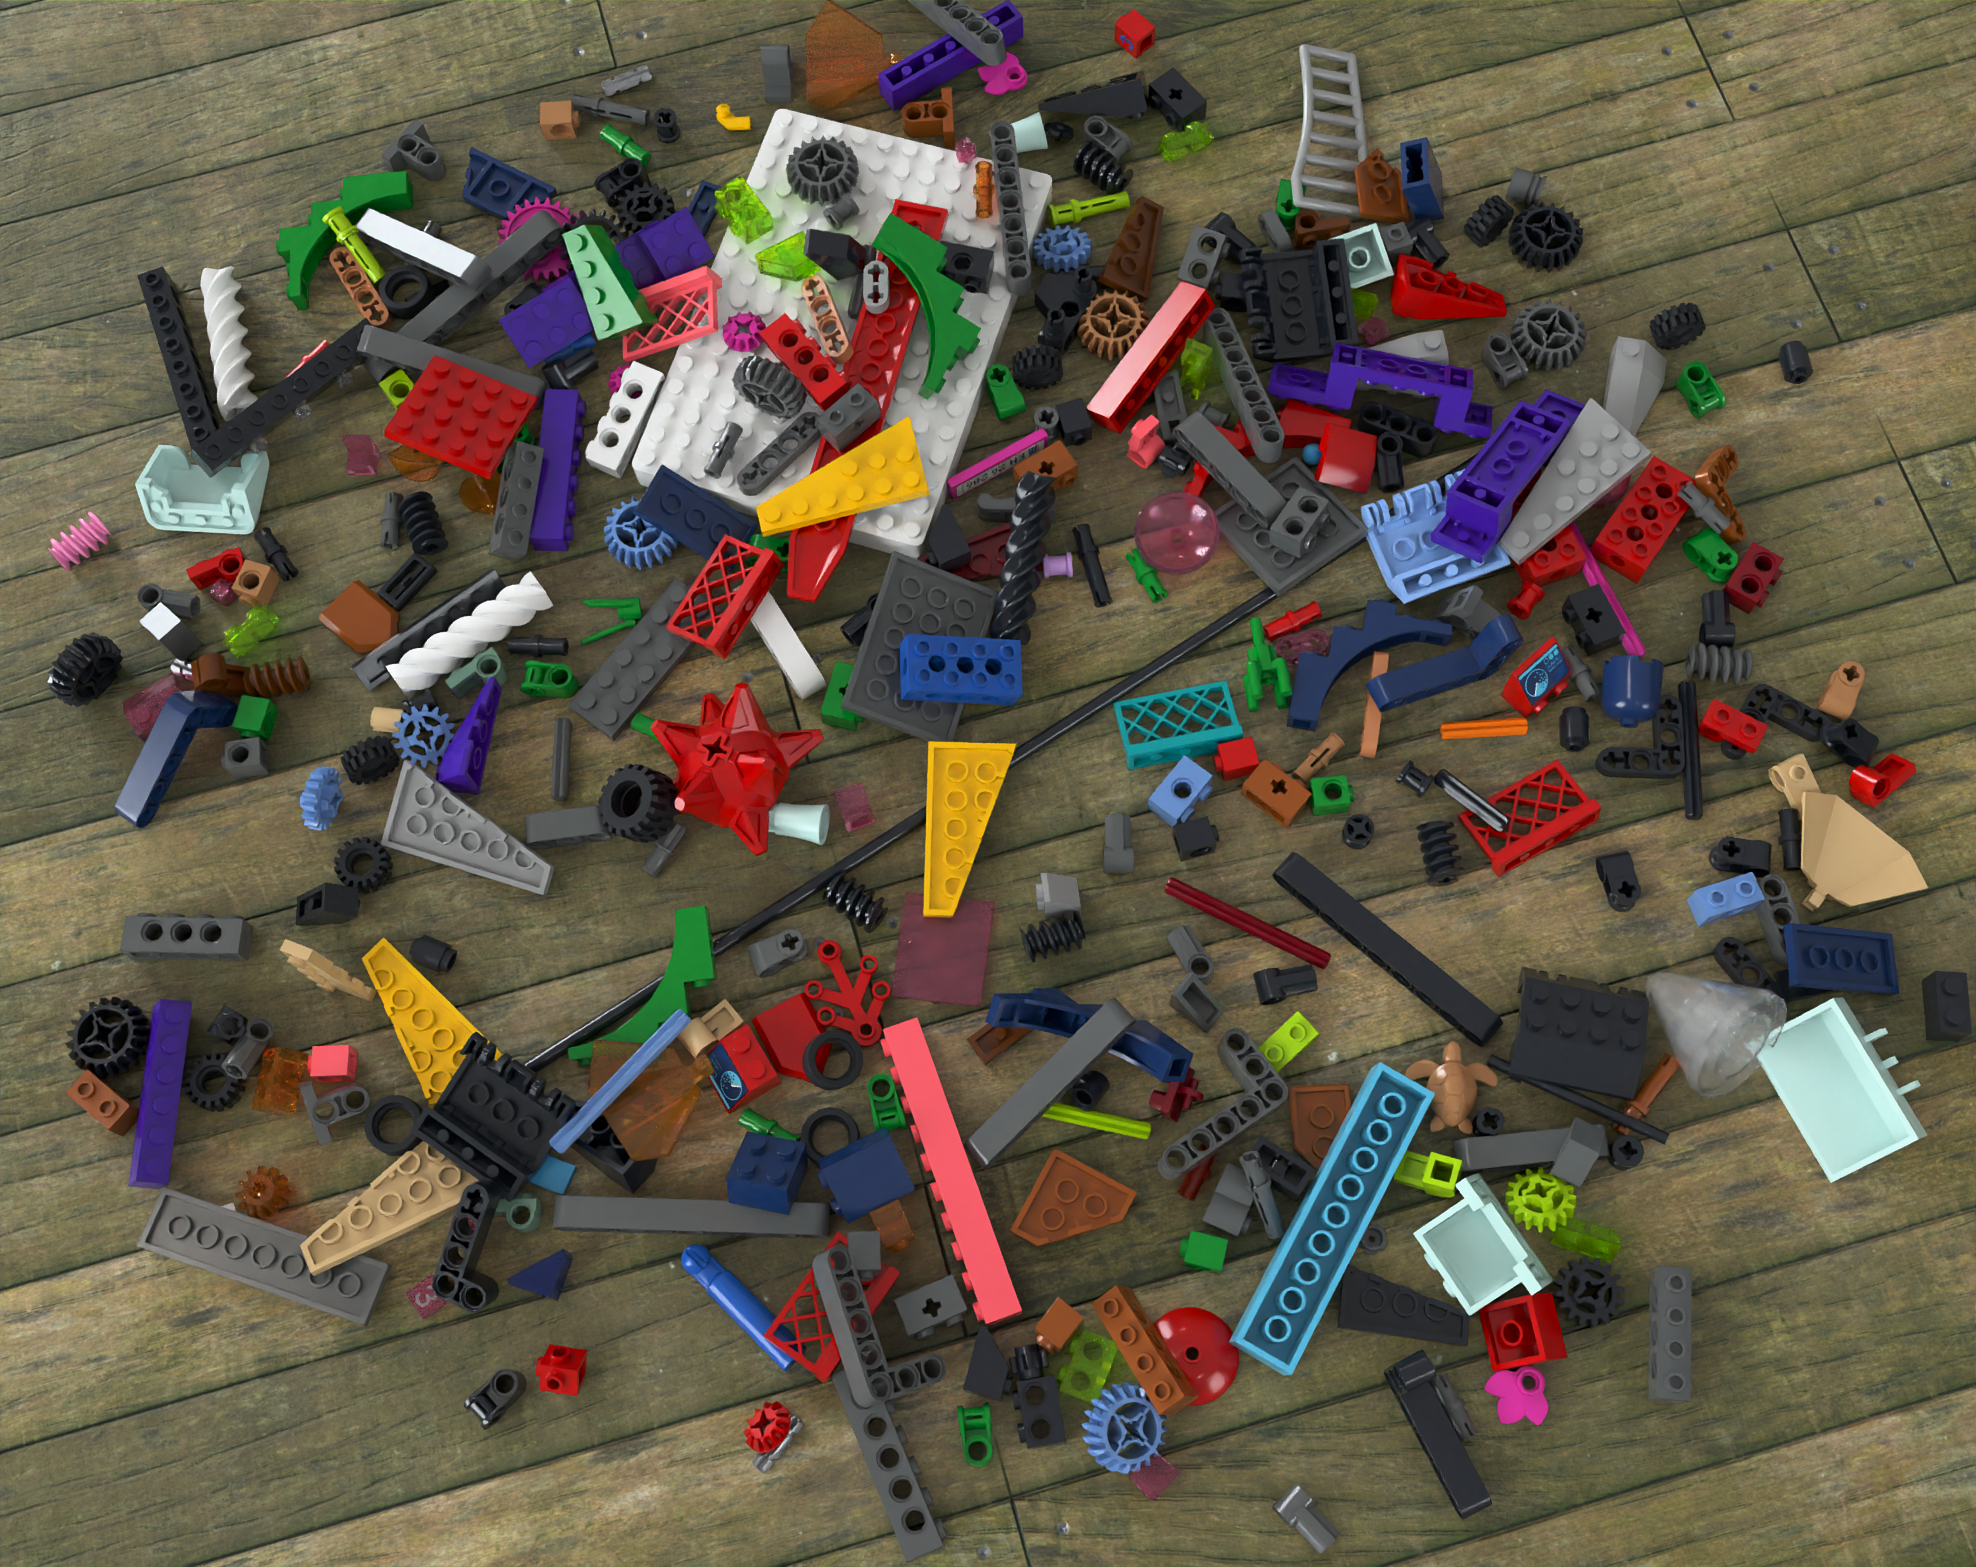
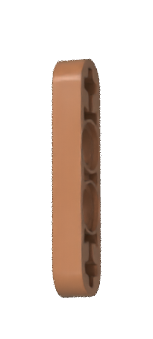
(360, 289)
(829, 317)
(1372, 715)

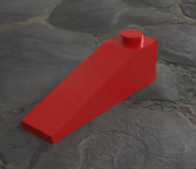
(1430, 294)

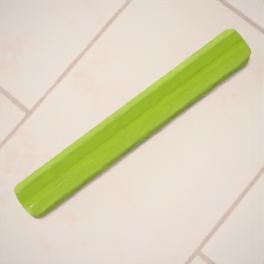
(1099, 1120)

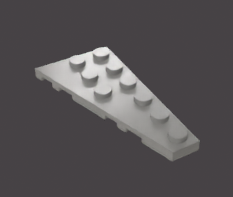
(1584, 469)
(446, 829)

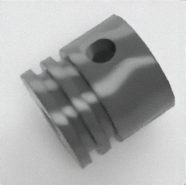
(1525, 187)

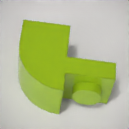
(1433, 1174)

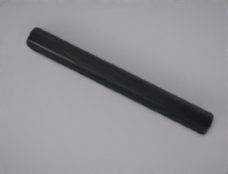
(1692, 769)

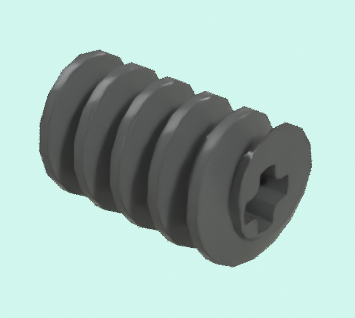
(1718, 662)

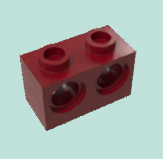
(1750, 577)

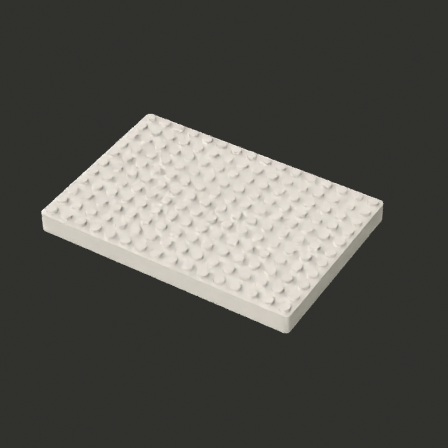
(699, 386)

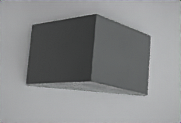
(171, 631)
(1196, 1003)
(1578, 1152)

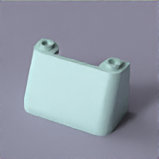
(186, 499)

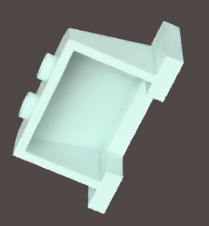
(1480, 1249)

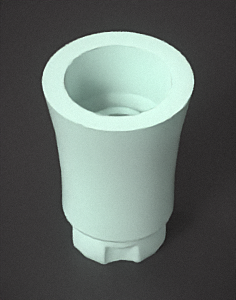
(1030, 134)
(800, 821)

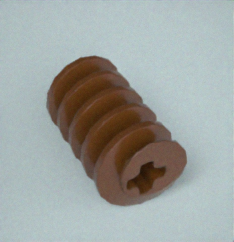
(277, 680)

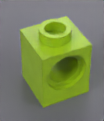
(395, 387)

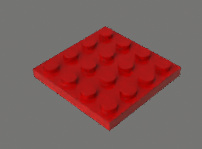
(461, 417)

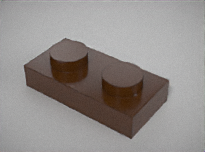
(993, 1041)

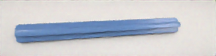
(620, 1081)

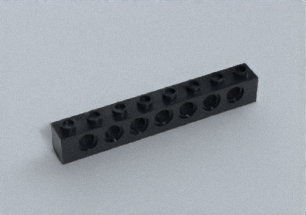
(179, 355)

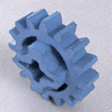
(1062, 248)
(417, 717)
(321, 798)

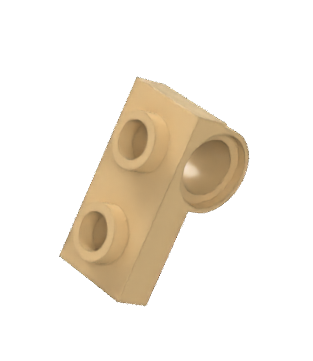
(1793, 778)
(707, 1031)

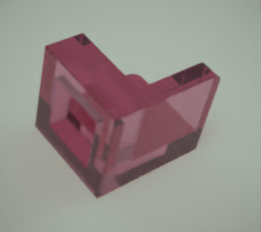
(362, 455)
(854, 807)
(1154, 1478)

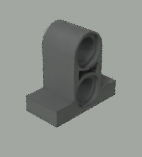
(778, 72)
(413, 151)
(1466, 611)
(337, 1098)

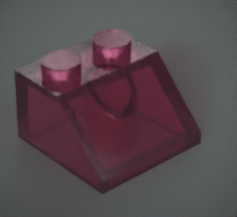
(147, 704)

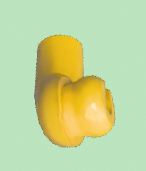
(731, 122)

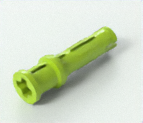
(1076, 210)
(348, 235)

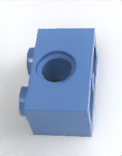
(1185, 776)
(1725, 899)

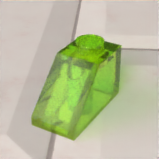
(787, 260)

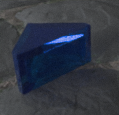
(544, 1277)

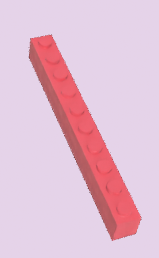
(952, 1173)

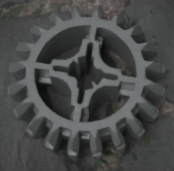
(808, 162)
(1565, 339)
(769, 387)

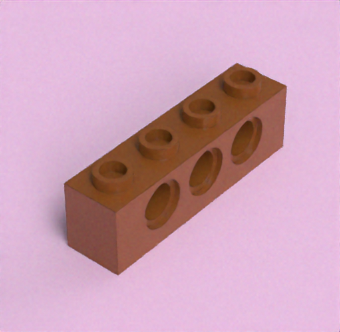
(1144, 1350)

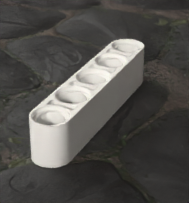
(787, 648)

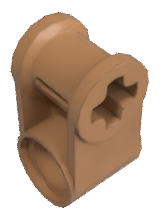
(1842, 690)

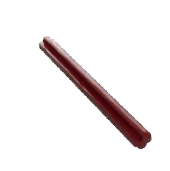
(1247, 923)

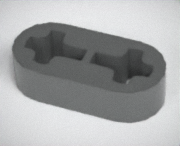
(1274, 232)

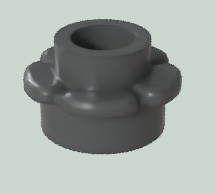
(1380, 1239)

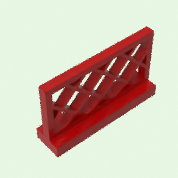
(741, 602)
(1548, 833)
(830, 1356)

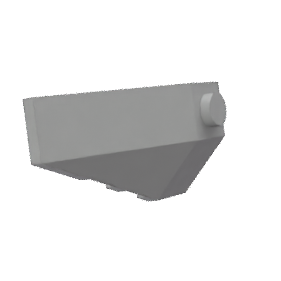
(1423, 346)
(1633, 381)

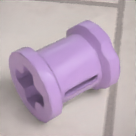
(1058, 565)

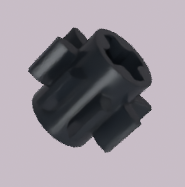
(1175, 460)
(1029, 1362)

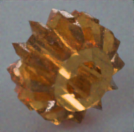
(269, 1200)

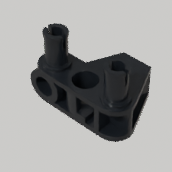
(1062, 303)

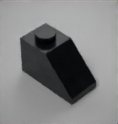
(835, 253)
(946, 543)
(327, 905)
(987, 1369)

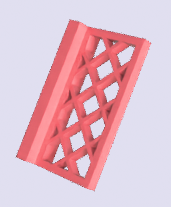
(668, 295)

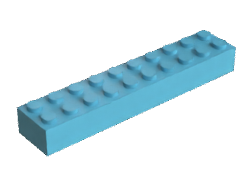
(1331, 1219)

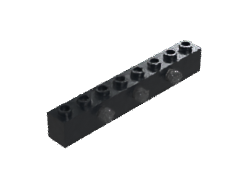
(281, 402)

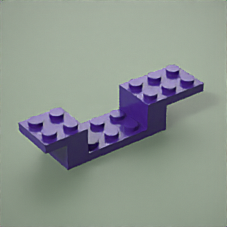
(560, 312)
(1349, 363)
(1484, 493)

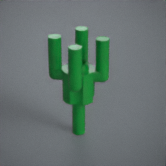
(1264, 669)

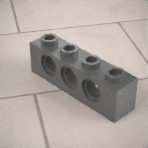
(516, 501)
(231, 946)
(1670, 1334)

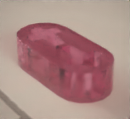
(1300, 642)

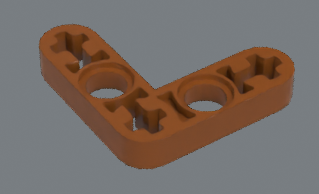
(1711, 481)

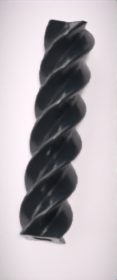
(1023, 553)

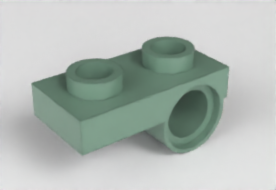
(471, 675)
(512, 1209)

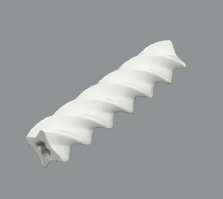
(225, 339)
(469, 635)

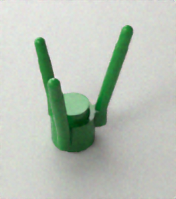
(627, 609)

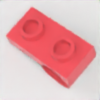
(1144, 443)

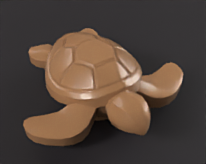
(1453, 1087)

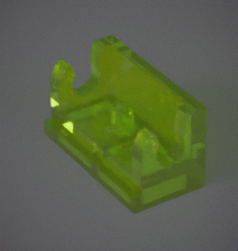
(1196, 366)

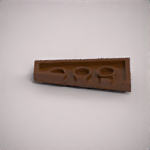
(1134, 252)

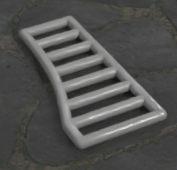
(1356, 122)

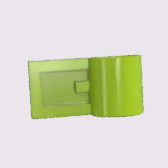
(1289, 1041)

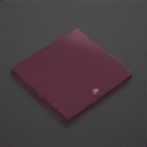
(943, 955)

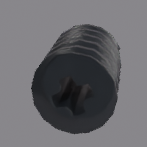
(1099, 171)
(423, 524)
(1439, 853)
(855, 903)
(1053, 936)

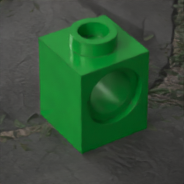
(255, 718)
(1321, 804)
(1203, 1252)

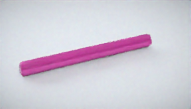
(1595, 576)

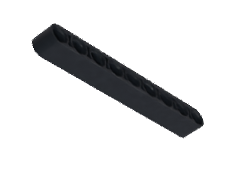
(1388, 949)

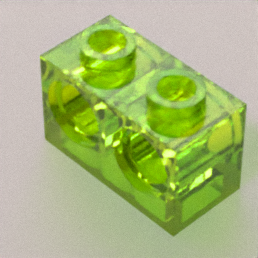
(746, 208)
(1095, 1370)

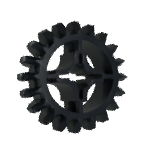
(610, 228)
(1562, 237)
(85, 669)
(93, 1033)

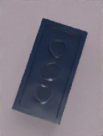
(692, 515)
(1841, 959)

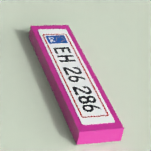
(996, 464)

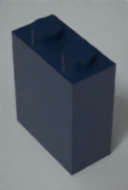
(1422, 179)
(864, 1175)

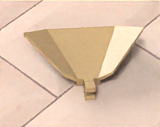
(1850, 856)

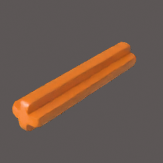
(1483, 728)

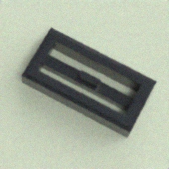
(410, 585)

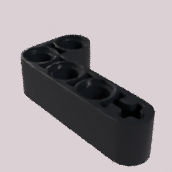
(472, 1243)

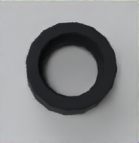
(399, 277)
(854, 1051)
(376, 1114)
(821, 1116)

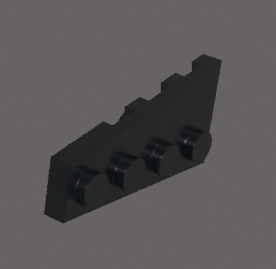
(1386, 1308)

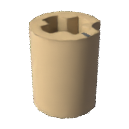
(384, 718)

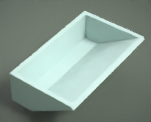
(1840, 1089)

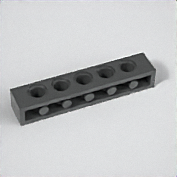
(912, 1543)

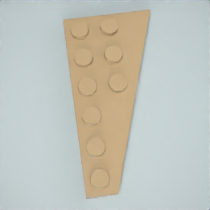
(402, 1198)

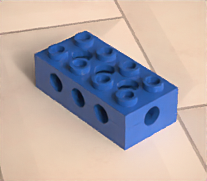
(970, 654)

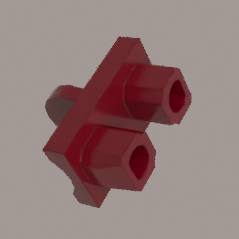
(1178, 1096)

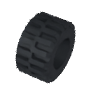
(621, 798)

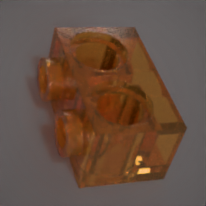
(278, 1081)

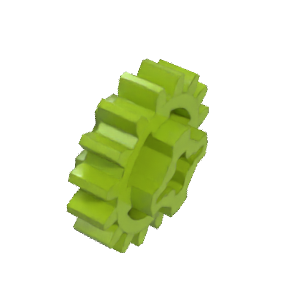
(1542, 1202)

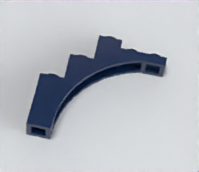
(1380, 630)
(1058, 1014)

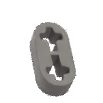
(871, 287)

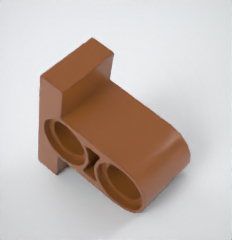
(931, 118)

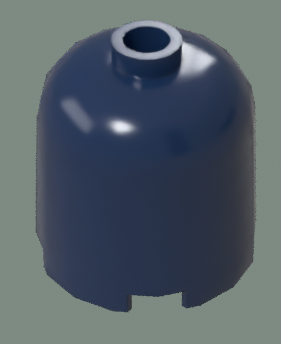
(1631, 689)

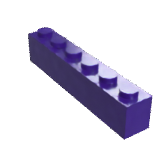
(942, 60)
(558, 478)
(160, 1094)

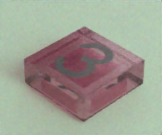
(424, 1298)

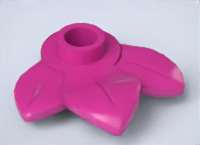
(1004, 76)
(1515, 1399)

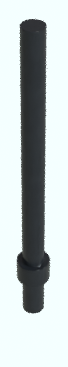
(1586, 1103)

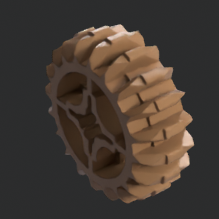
(1097, 320)

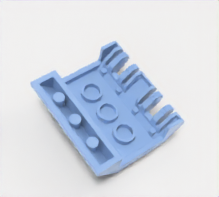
(1404, 545)

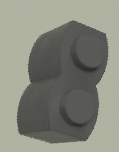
(1230, 1203)

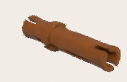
(1649, 1091)

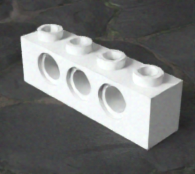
(615, 459)

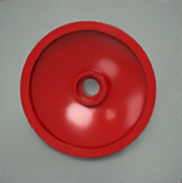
(1209, 1336)

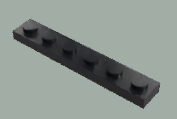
(372, 667)

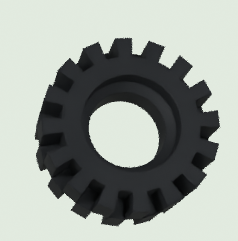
(1488, 221)
(1677, 326)
(1037, 367)
(370, 760)
(352, 853)
(198, 1077)

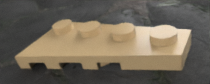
(324, 972)

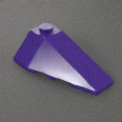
(468, 751)

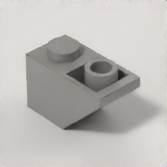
(1057, 895)

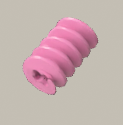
(79, 541)

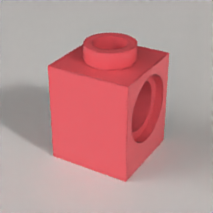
(333, 1063)

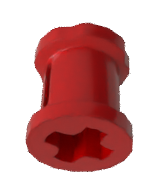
(1525, 600)

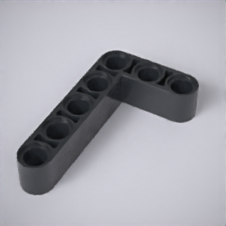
(1435, 1433)

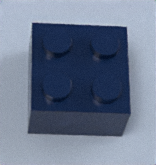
(767, 1173)

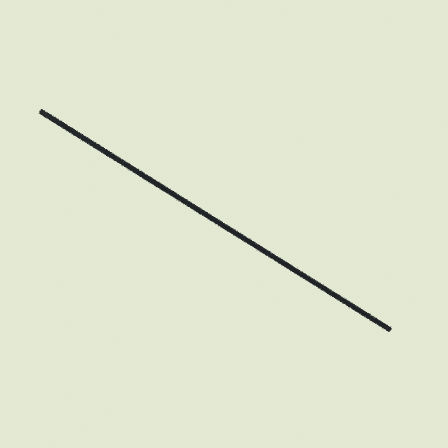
(918, 819)

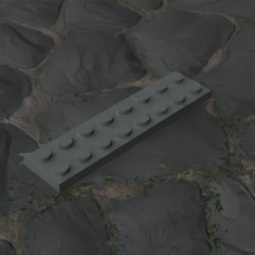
(260, 1256)

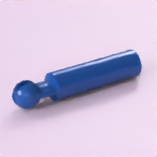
(738, 1302)

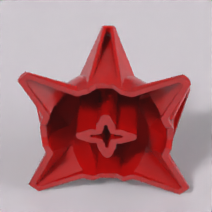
(733, 764)

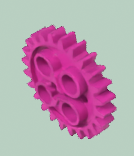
(552, 264)

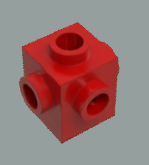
(562, 1369)

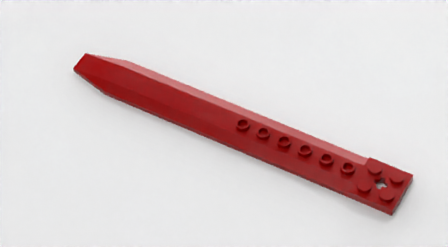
(876, 362)

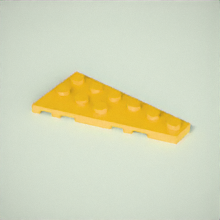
(864, 479)
(960, 801)
(422, 1018)

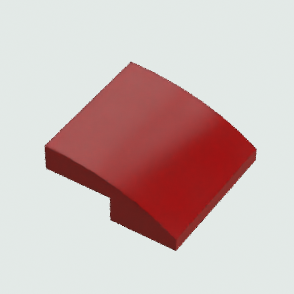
(1346, 458)

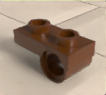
(1318, 230)
(214, 675)

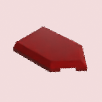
(788, 1031)

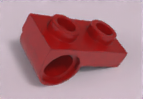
(210, 571)
(1729, 724)
(1876, 784)

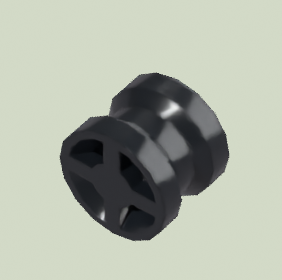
(1360, 825)
(1620, 1156)

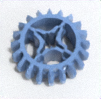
(626, 525)
(1140, 1421)

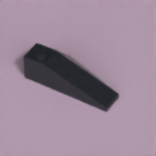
(1119, 98)
(605, 1152)

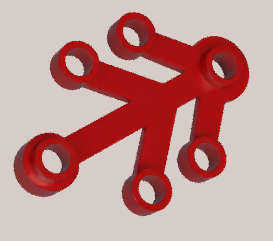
(850, 998)

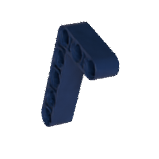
(1450, 670)
(166, 748)

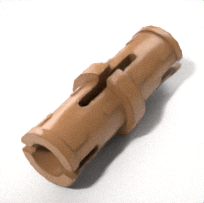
(1330, 745)

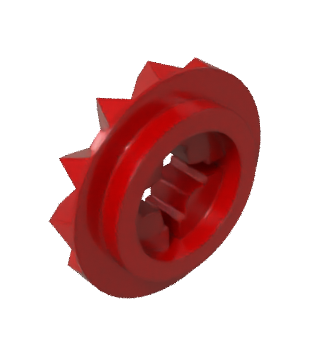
(774, 1432)

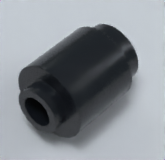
(1795, 362)
(1574, 729)
(433, 954)

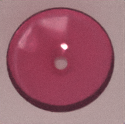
(1172, 516)

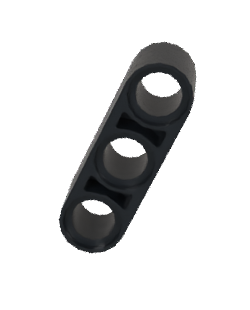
(1390, 418)

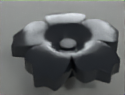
(1059, 130)

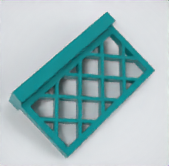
(1175, 747)

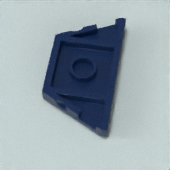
(499, 187)

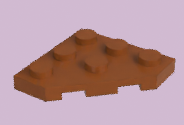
(1070, 1202)

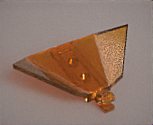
(842, 57)
(656, 1104)

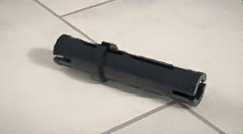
(1088, 553)

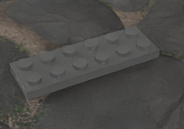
(637, 665)

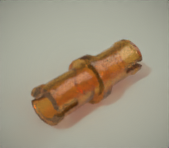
(983, 189)

